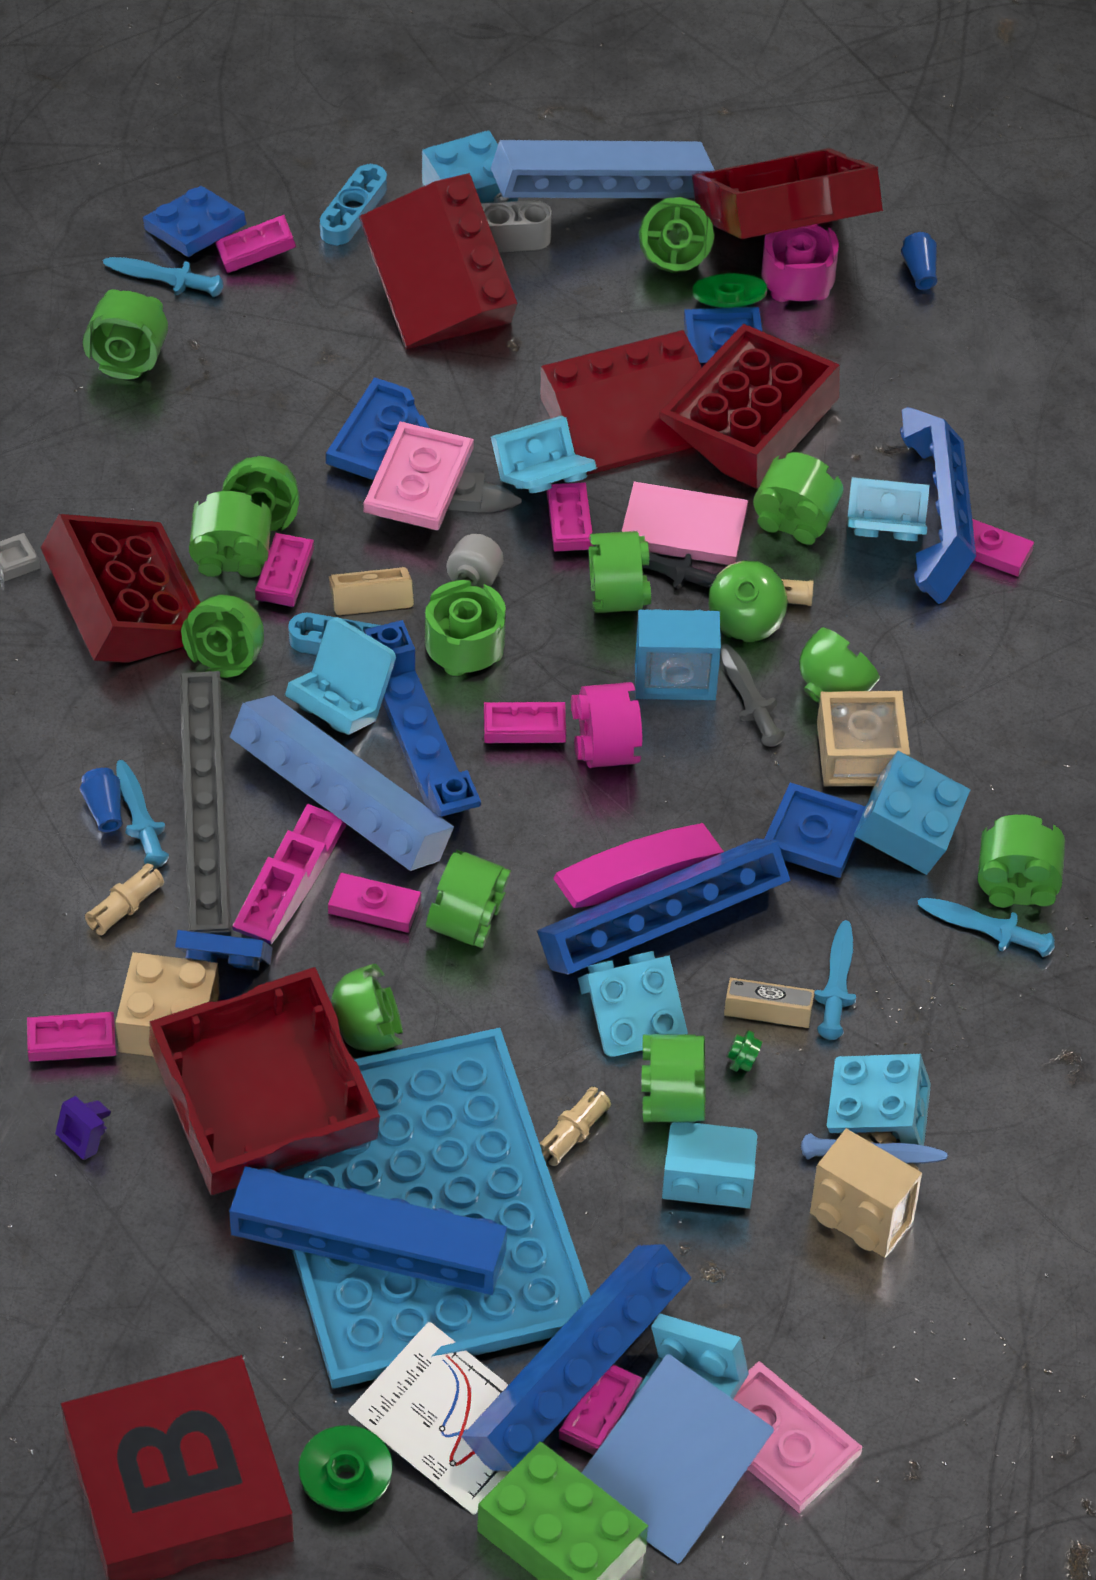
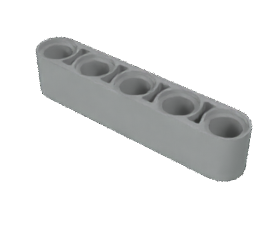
(519, 225)

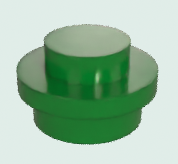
(743, 1051)

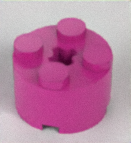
(800, 263)
(607, 725)

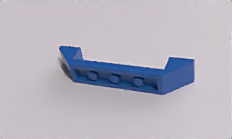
(946, 562)
(418, 732)

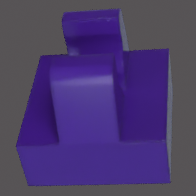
(82, 1125)

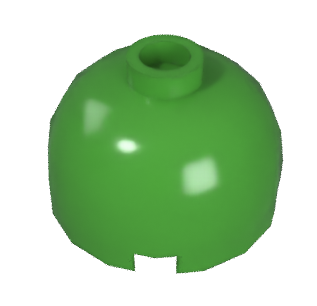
(676, 235)
(268, 483)
(749, 600)
(223, 634)
(832, 667)
(366, 1011)

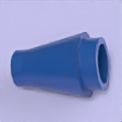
(921, 258)
(102, 794)

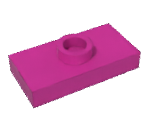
(255, 244)
(569, 516)
(1001, 548)
(284, 569)
(524, 722)
(374, 902)
(71, 1036)
(600, 1409)

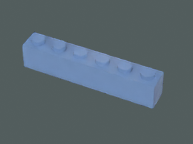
(598, 168)
(341, 782)

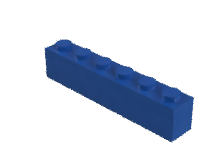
(663, 905)
(368, 1230)
(576, 1357)

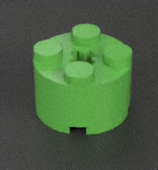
(126, 333)
(797, 497)
(230, 534)
(618, 572)
(465, 627)
(1021, 862)
(468, 898)
(674, 1078)

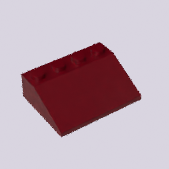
(439, 262)
(617, 397)
(753, 402)
(120, 585)

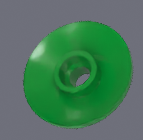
(729, 290)
(345, 1450)

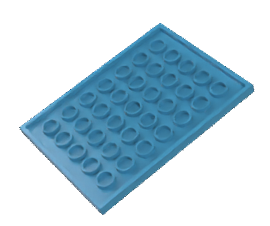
(458, 1142)

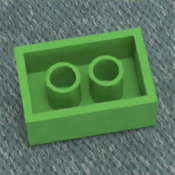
(560, 1522)

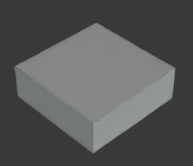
(17, 557)

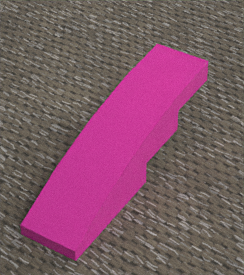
(635, 864)
(289, 875)

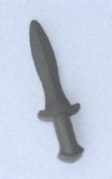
(756, 706)

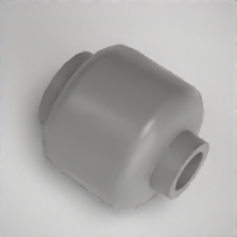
(476, 560)

